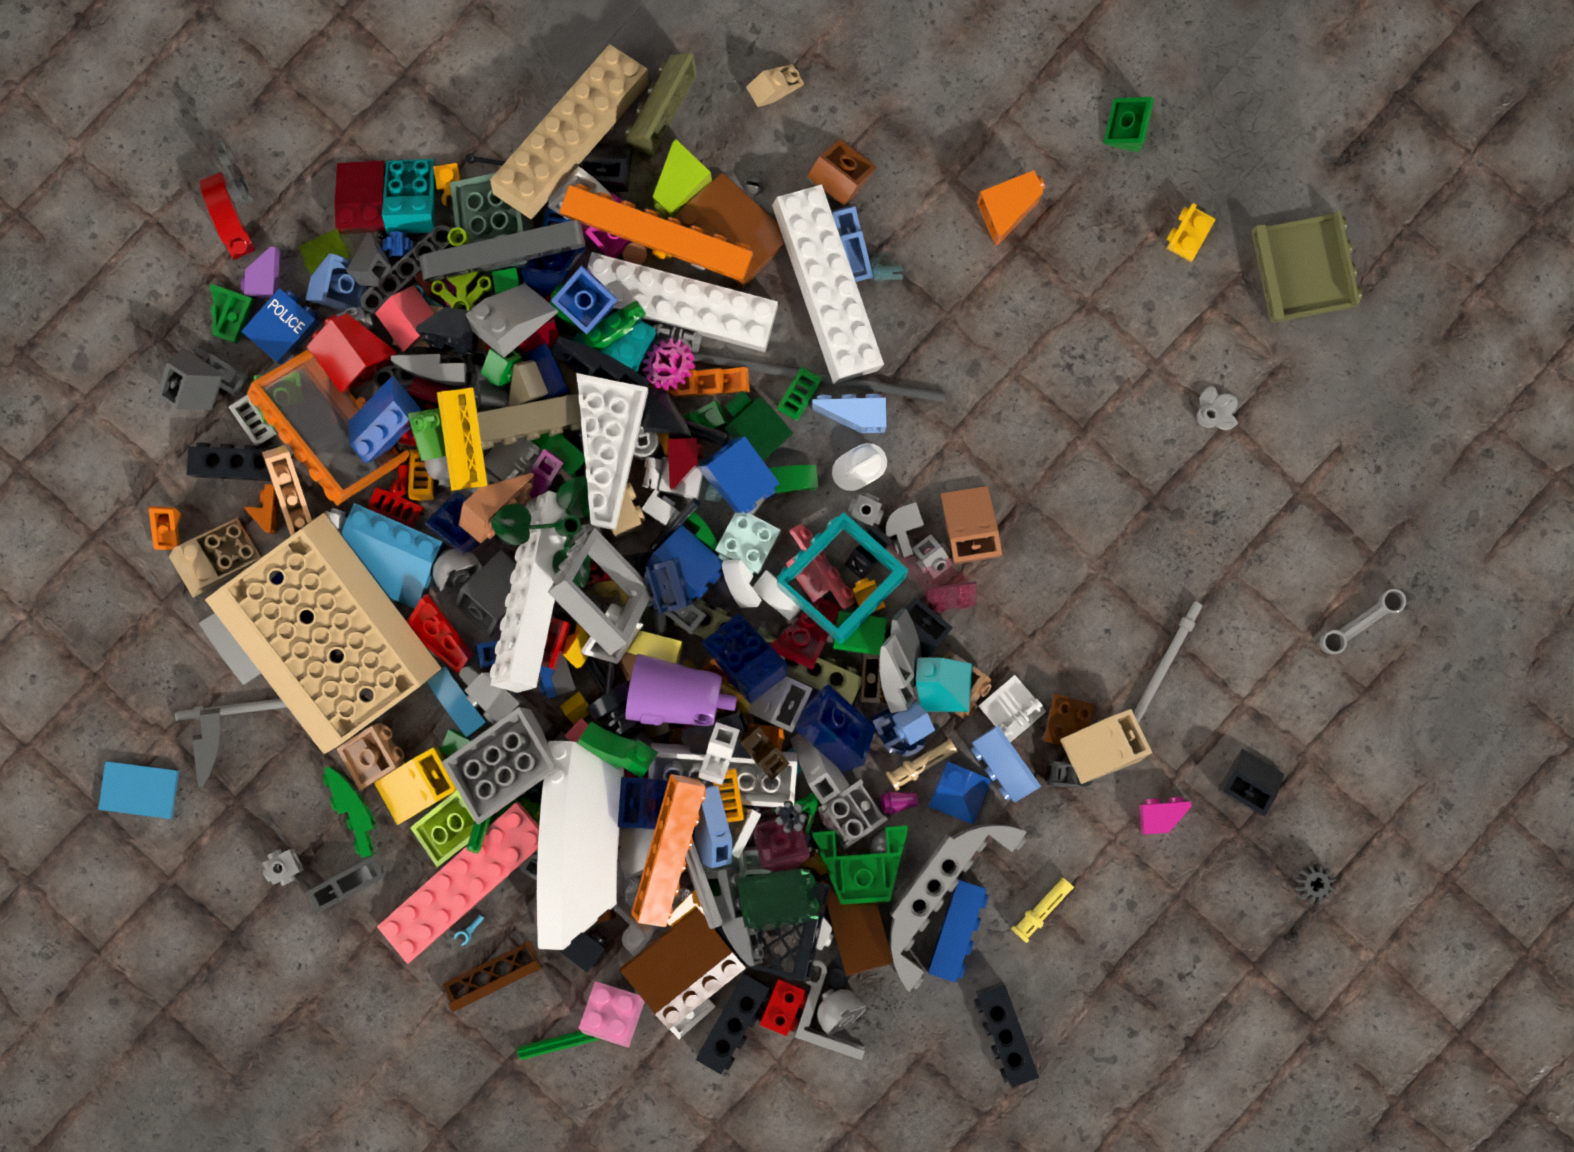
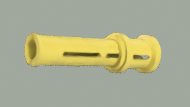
(1035, 918)

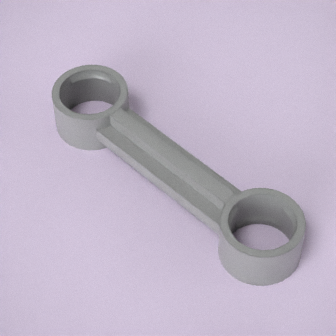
(1363, 621)

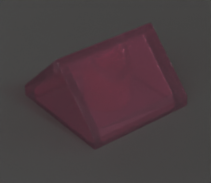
(779, 849)

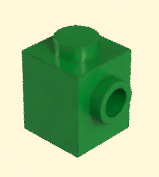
(500, 369)

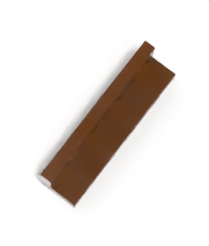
(500, 982)

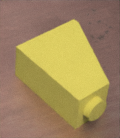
(656, 647)

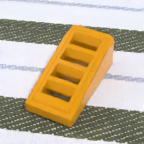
(419, 494)
(732, 815)

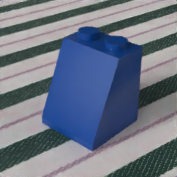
(739, 475)

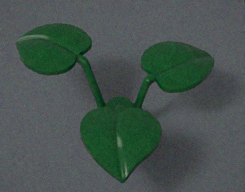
(513, 522)

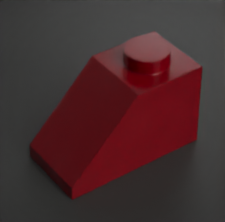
(682, 459)

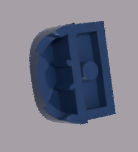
(884, 725)

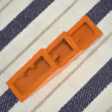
(711, 383)

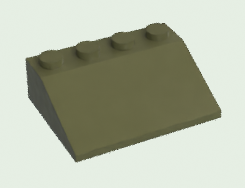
(662, 104)

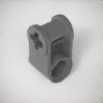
(1066, 777)

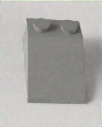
(509, 318)

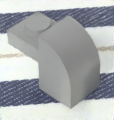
(902, 521)

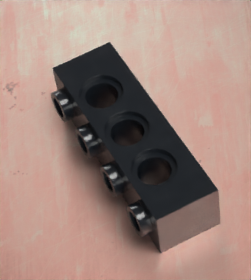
(199, 462)
(721, 1060)
(1025, 1069)

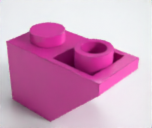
(1162, 817)

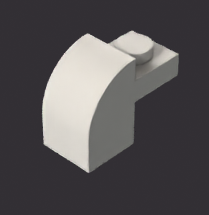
(719, 753)

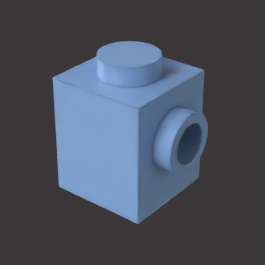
(912, 724)

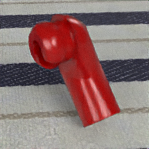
(400, 485)

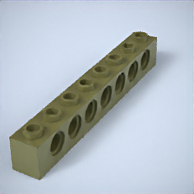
(851, 677)

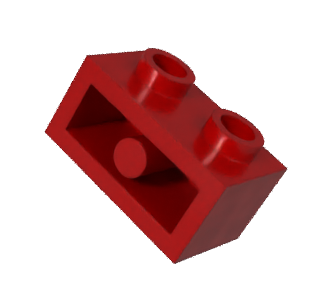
(783, 1006)

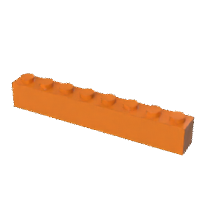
(656, 233)

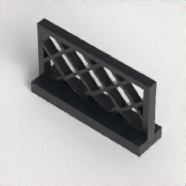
(807, 944)

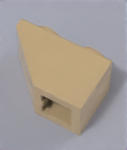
(774, 84)

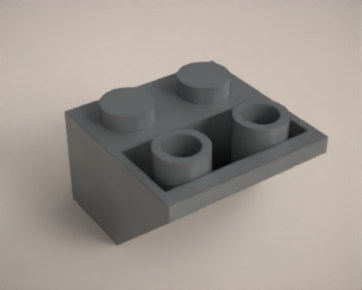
(189, 382)

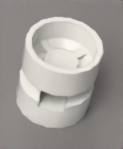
(646, 445)

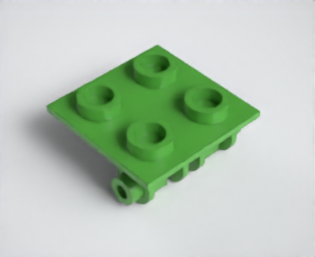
(428, 433)

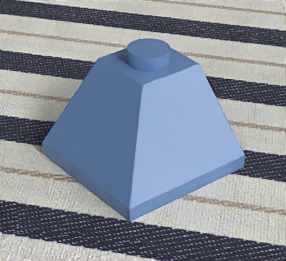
(334, 286)

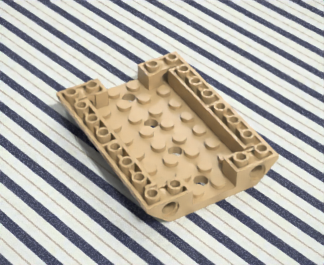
(348, 616)

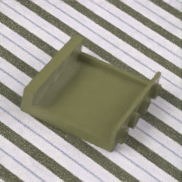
(1306, 267)

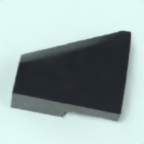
(664, 415)

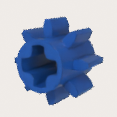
(397, 244)

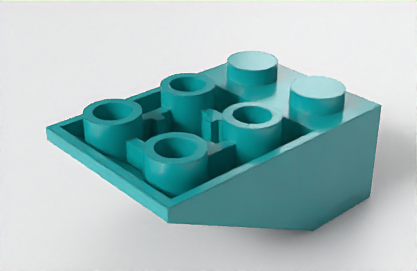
(409, 196)

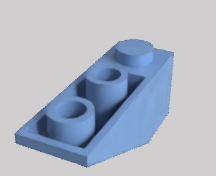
(712, 832)

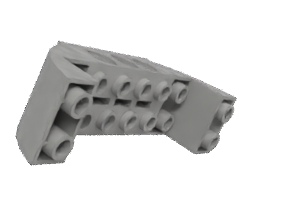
(908, 921)

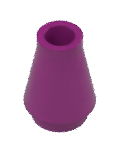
(896, 802)

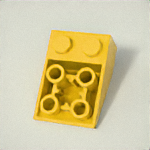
(416, 785)

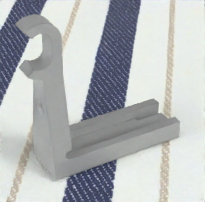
(817, 1037)

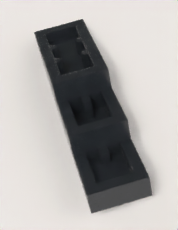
(595, 363)

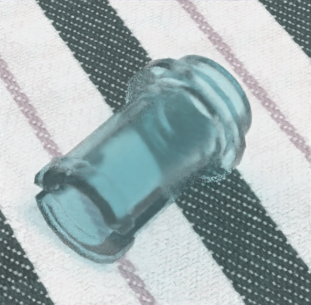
(884, 273)

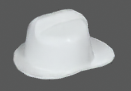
(859, 467)

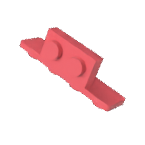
(820, 575)

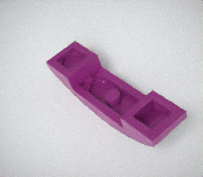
(545, 472)

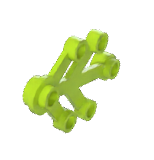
(462, 282)

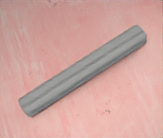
(702, 888)

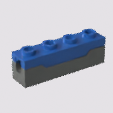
(557, 681)

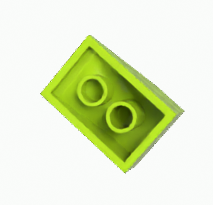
(446, 829)

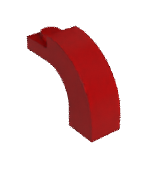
(225, 216)

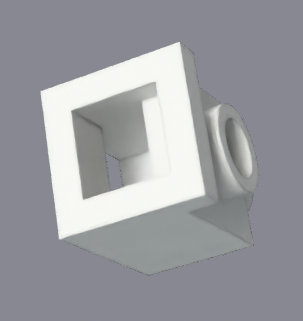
(660, 509)

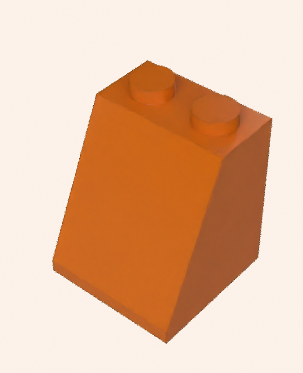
(1009, 203)

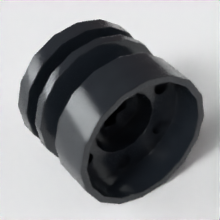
(613, 708)

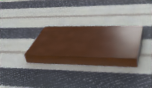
(858, 934)

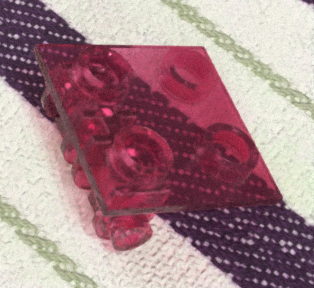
(952, 596)

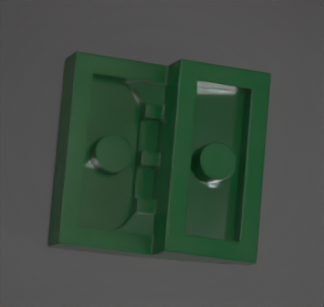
(760, 427)

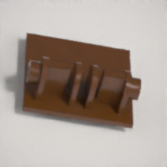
(1066, 717)

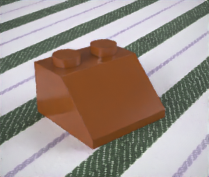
(841, 171)

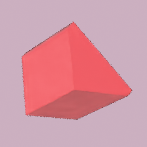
(403, 314)

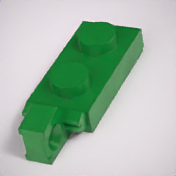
(614, 326)

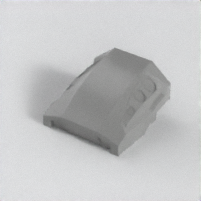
(851, 814)

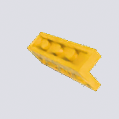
(461, 439)

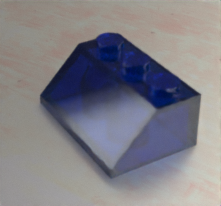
(836, 729)

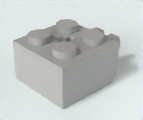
(494, 700)

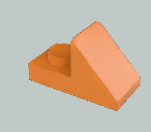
(266, 516)
(164, 527)

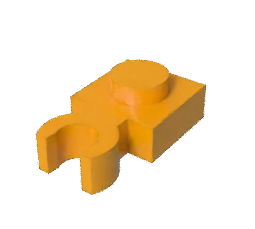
(444, 176)

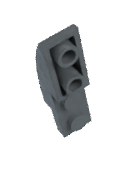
(729, 906)

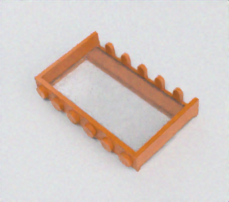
(314, 423)

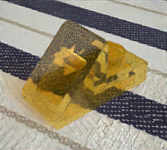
(608, 589)

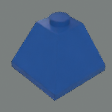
(959, 793)

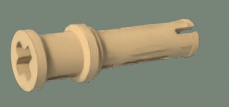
(910, 770)

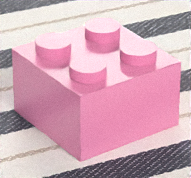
(611, 1014)

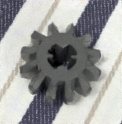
(1317, 892)

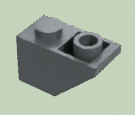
(370, 263)

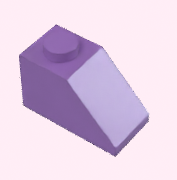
(262, 275)

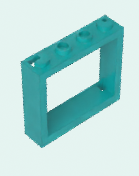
(818, 543)

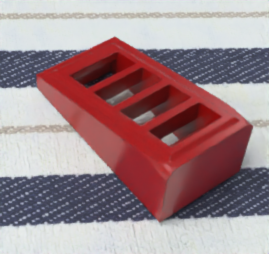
(378, 492)

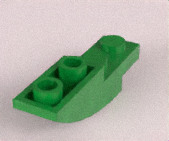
(348, 799)

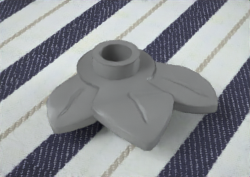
(1219, 407)

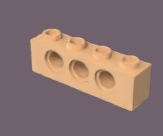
(287, 488)

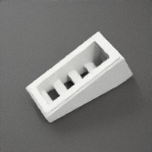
(234, 407)

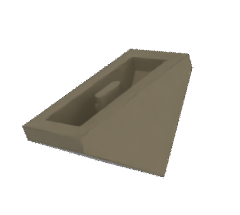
(526, 384)

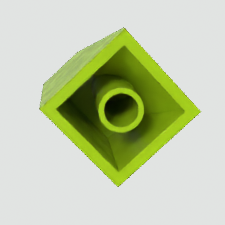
(679, 181)

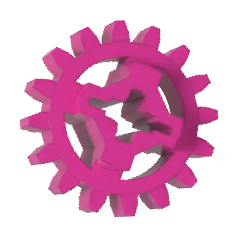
(658, 370)

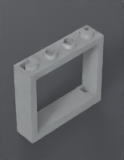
(582, 609)

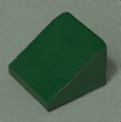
(737, 404)

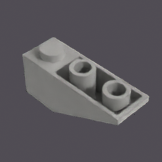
(819, 771)

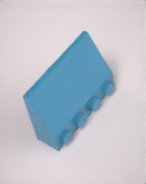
(392, 553)

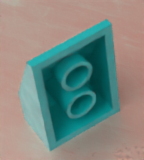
(631, 347)

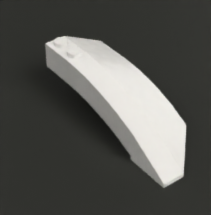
(576, 844)

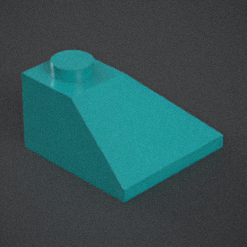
(943, 684)

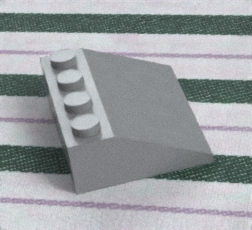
(501, 764)

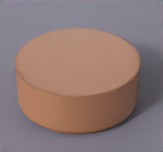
(635, 254)

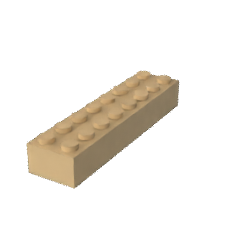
(569, 131)

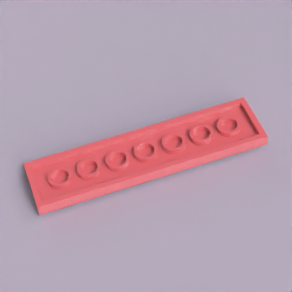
(461, 884)

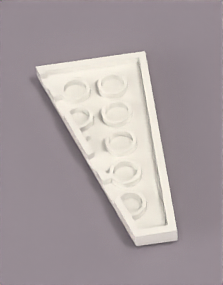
(609, 432)

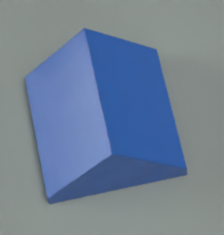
(585, 300)

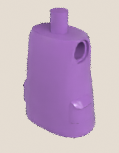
(674, 694)

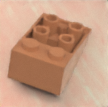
(488, 500)
(971, 525)

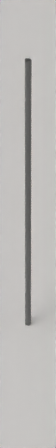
(791, 373)

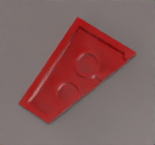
(439, 634)

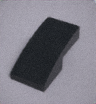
(862, 561)

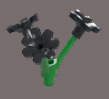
(793, 816)

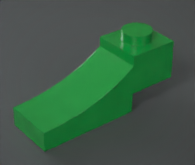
(616, 750)

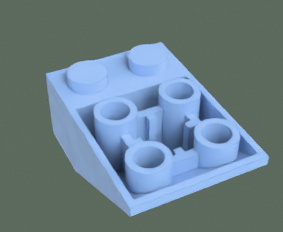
(859, 414)

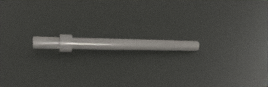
(1186, 625)
(231, 709)

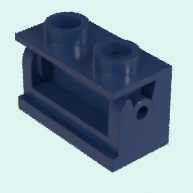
(668, 585)

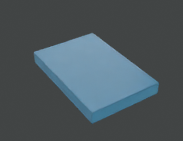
(138, 790)

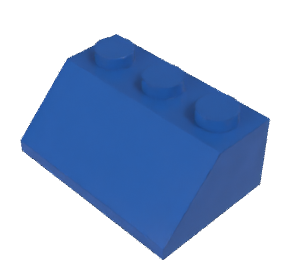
(381, 421)

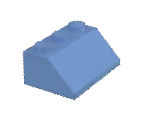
(1004, 764)

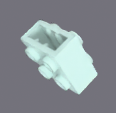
(747, 540)

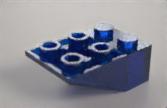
(745, 658)
(640, 803)

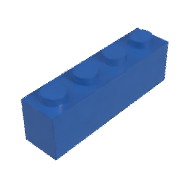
(956, 931)

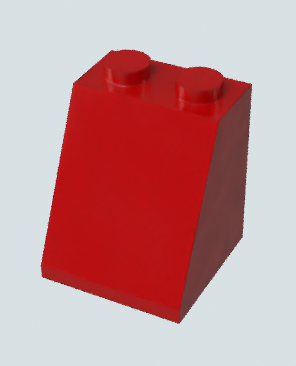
(349, 352)

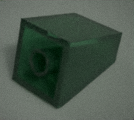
(778, 899)

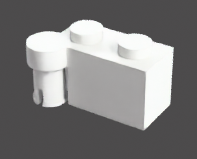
(658, 473)

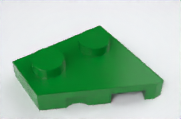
(229, 313)

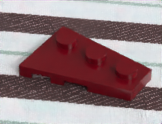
(805, 637)

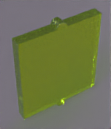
(318, 249)

